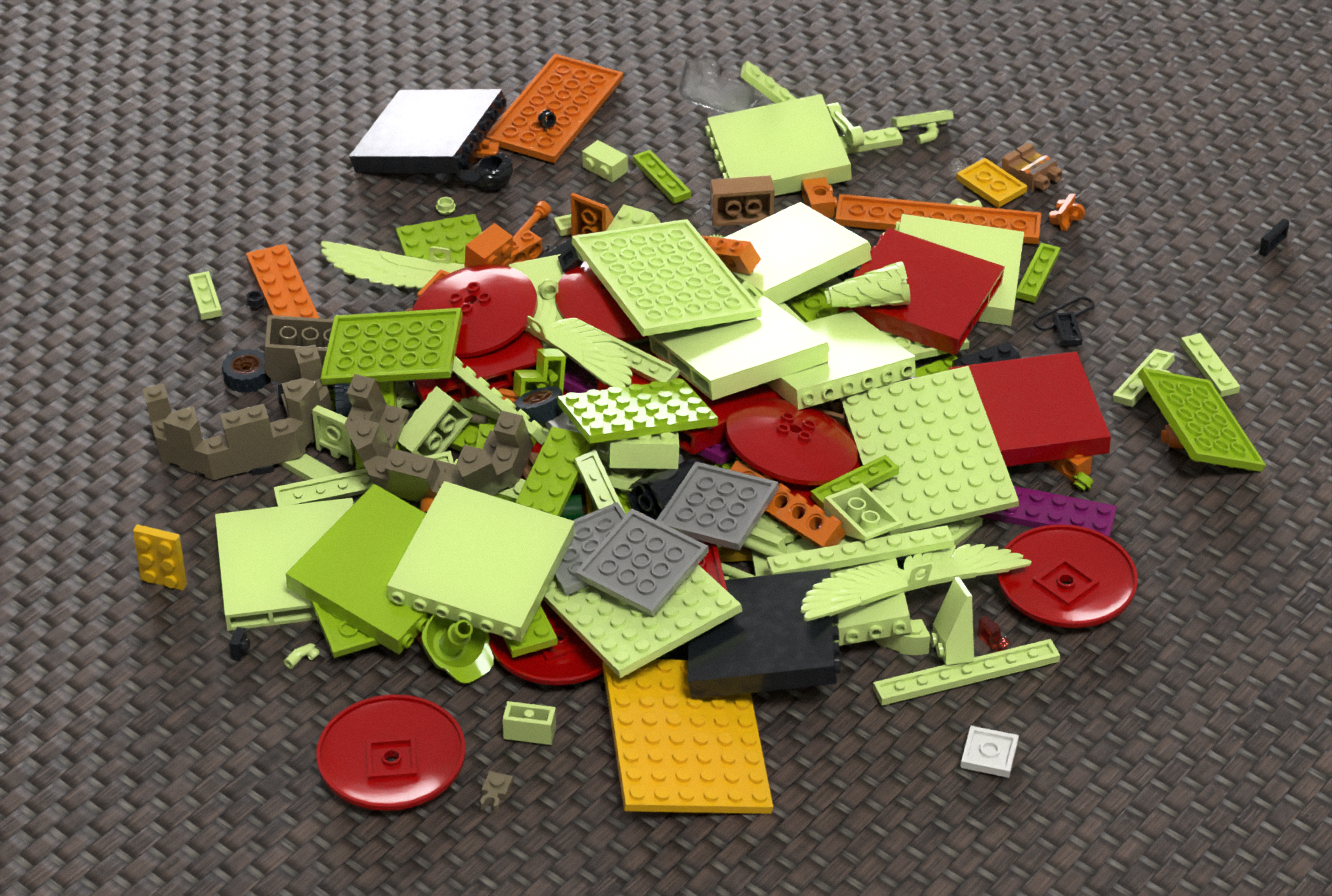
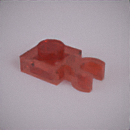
(990, 633)

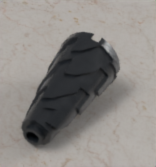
(655, 491)

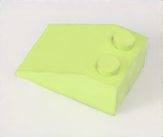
(861, 513)
(954, 626)

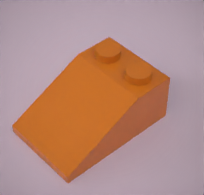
(588, 216)

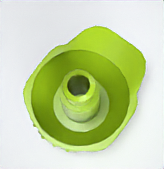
(457, 648)

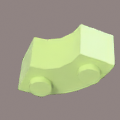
(910, 643)

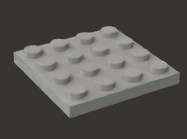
(718, 505)
(589, 533)
(642, 562)

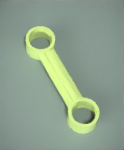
(854, 135)

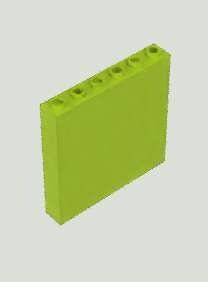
(354, 563)

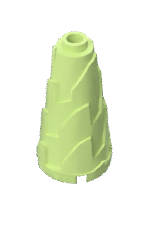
(872, 289)

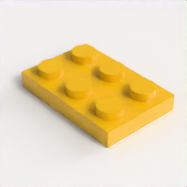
(991, 182)
(160, 557)

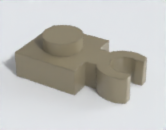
(495, 787)

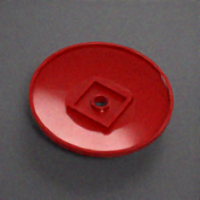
(587, 299)
(499, 309)
(790, 442)
(1094, 564)
(560, 664)
(400, 726)

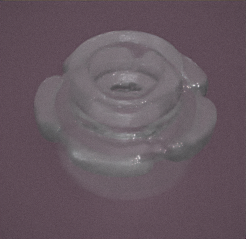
(957, 165)

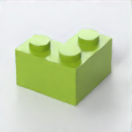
(548, 372)

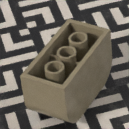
(291, 333)

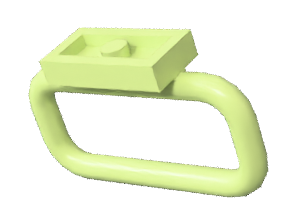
(759, 541)

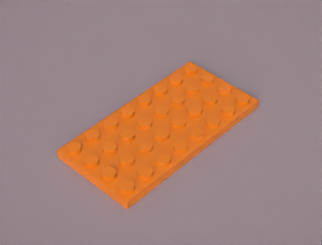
(566, 88)

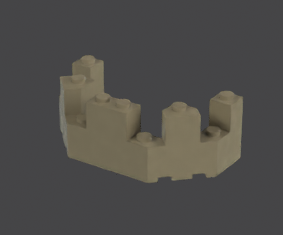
(376, 430)
(249, 436)

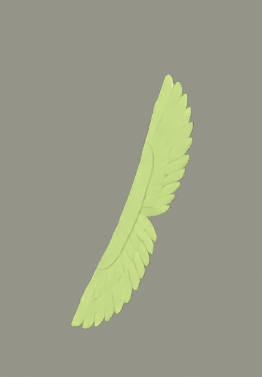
(387, 267)
(581, 344)
(884, 580)

